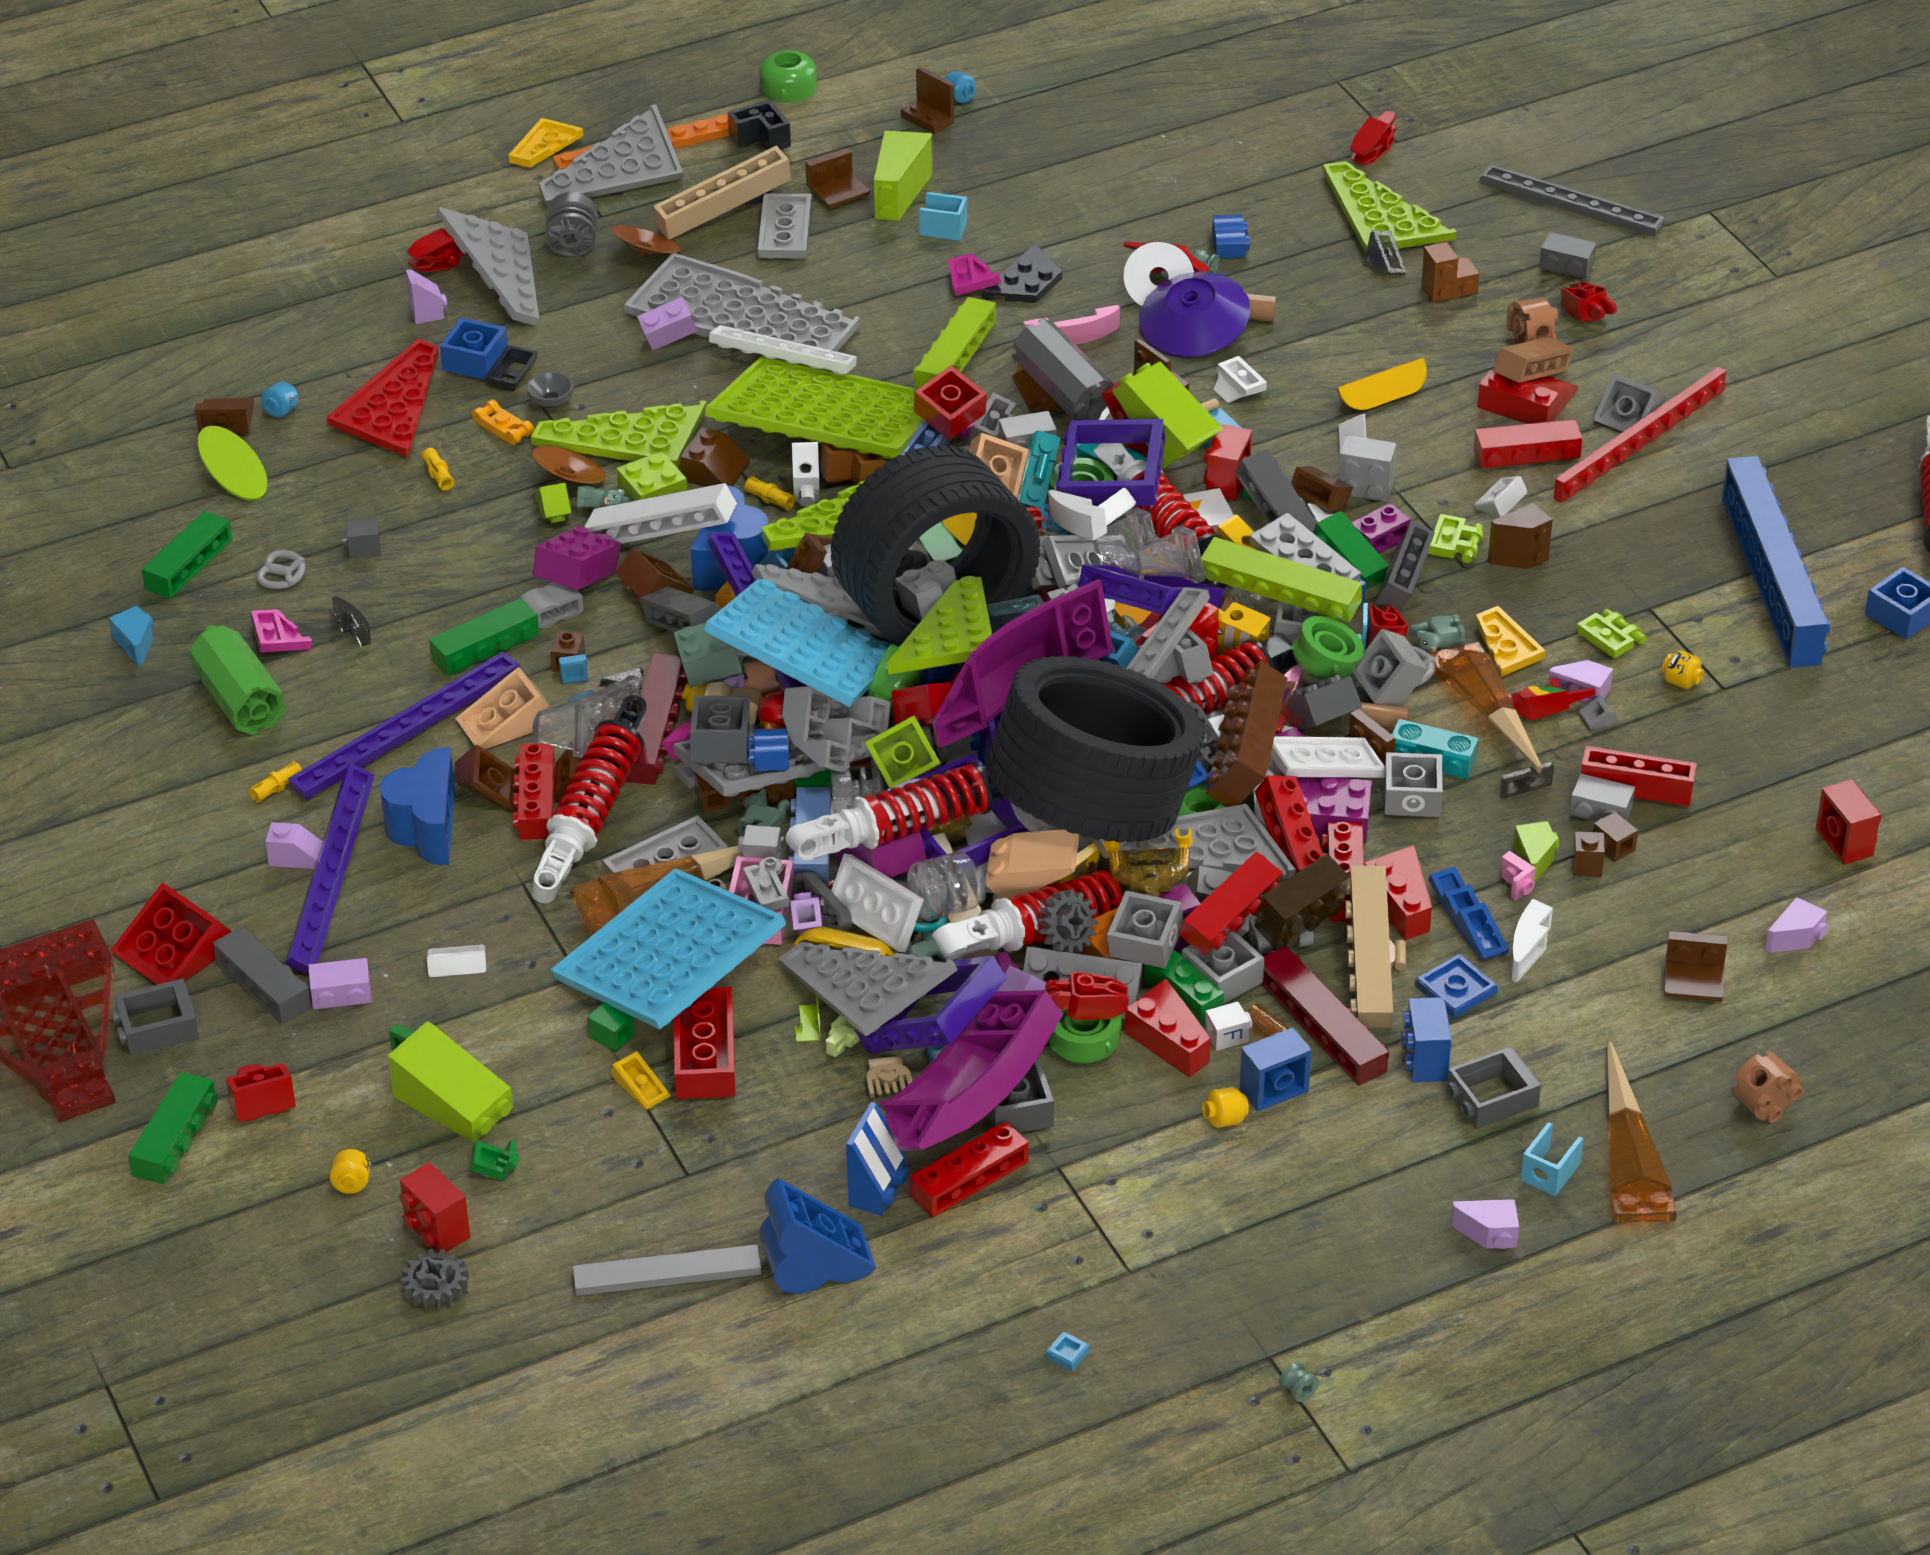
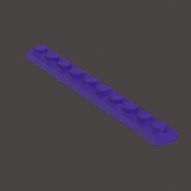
(738, 573)
(403, 726)
(330, 869)

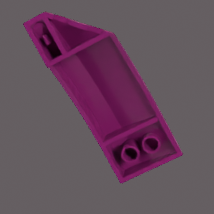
(1060, 627)
(973, 1070)

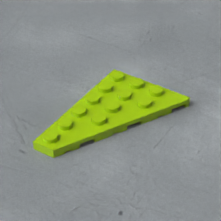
(1376, 207)
(624, 434)
(814, 519)
(948, 630)

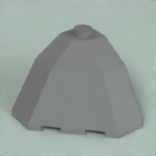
(829, 729)

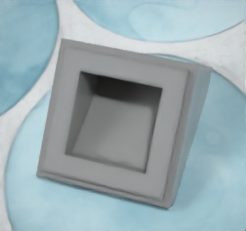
(1598, 714)

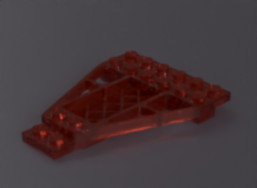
(49, 968)

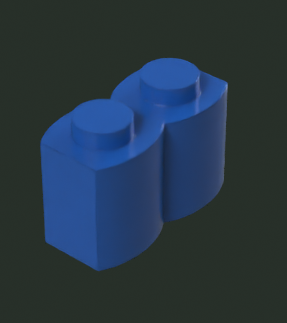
(1230, 236)
(769, 749)

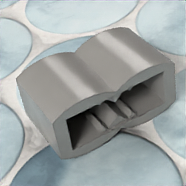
(554, 603)

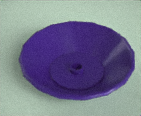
(1194, 314)

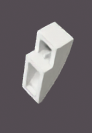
(1077, 515)
(1530, 937)

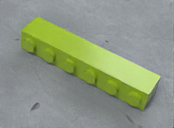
(958, 340)
(1282, 579)

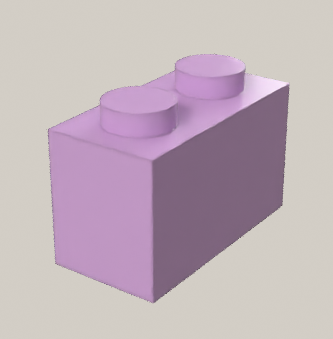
(667, 323)
(340, 983)

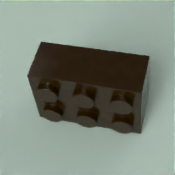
(1302, 902)

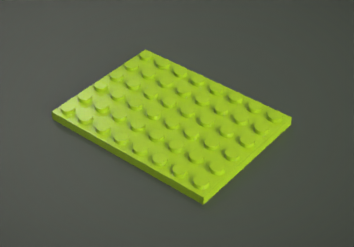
(820, 407)

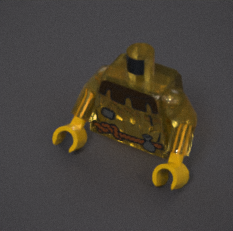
(1150, 868)

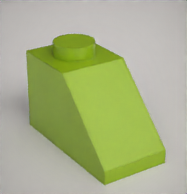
(553, 503)
(1536, 845)

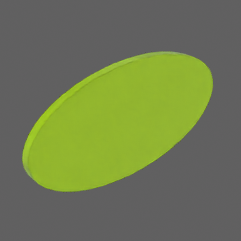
(232, 463)

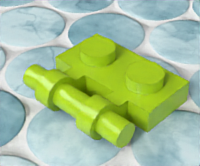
(1448, 538)
(1611, 632)

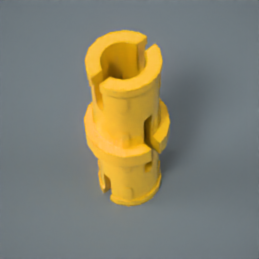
(438, 469)
(769, 493)
(274, 782)

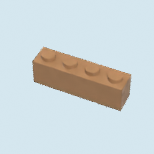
(1533, 359)

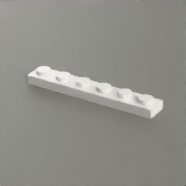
(778, 348)

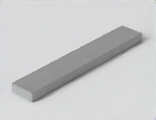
(1169, 631)
(666, 1270)

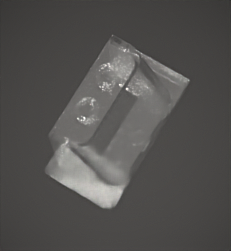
(1136, 549)
(574, 719)

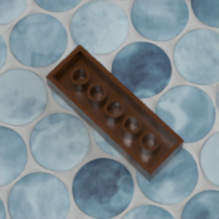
(1246, 735)

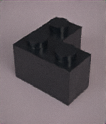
(759, 123)

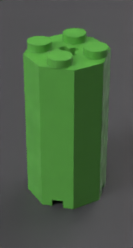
(236, 679)

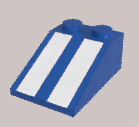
(874, 1164)

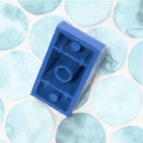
(747, 525)
(421, 805)
(810, 1241)

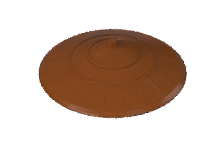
(645, 240)
(568, 465)

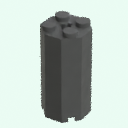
(1062, 370)

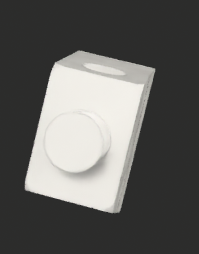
(806, 484)

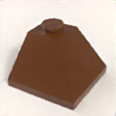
(486, 777)

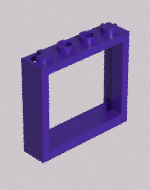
(1114, 431)
(1150, 593)
(979, 851)
(973, 987)

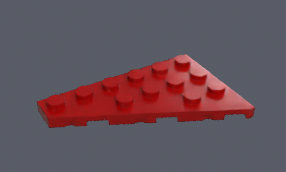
(391, 402)

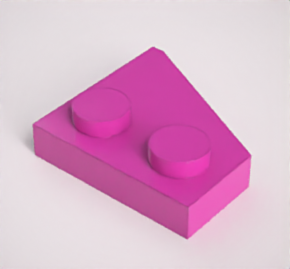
(970, 274)
(276, 632)

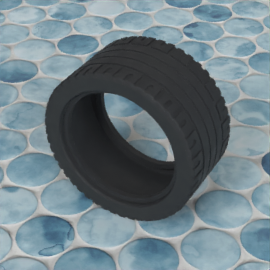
(908, 500)
(1095, 748)

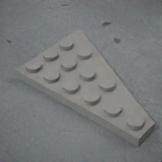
(629, 159)
(816, 590)
(864, 984)

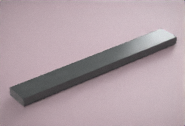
(1572, 200)

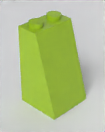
(901, 172)
(1160, 395)
(447, 1083)

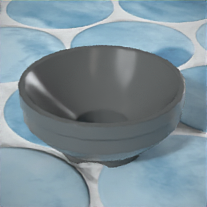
(550, 385)

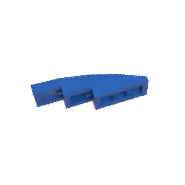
(1468, 914)

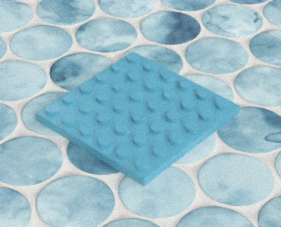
(800, 640)
(668, 948)

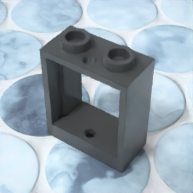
(159, 1033)
(1504, 1063)

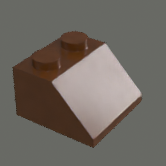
(712, 459)
(1520, 538)
(647, 574)

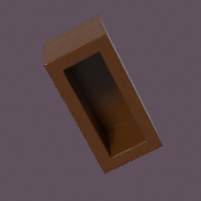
(1321, 488)

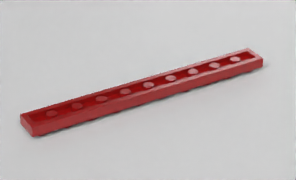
(1639, 435)

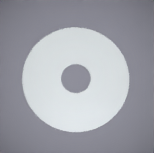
(1147, 258)

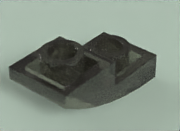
(350, 620)

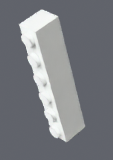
(664, 514)

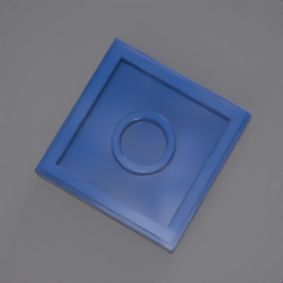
(1458, 983)

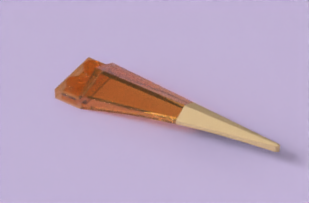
(1475, 677)
(612, 893)
(1637, 1176)

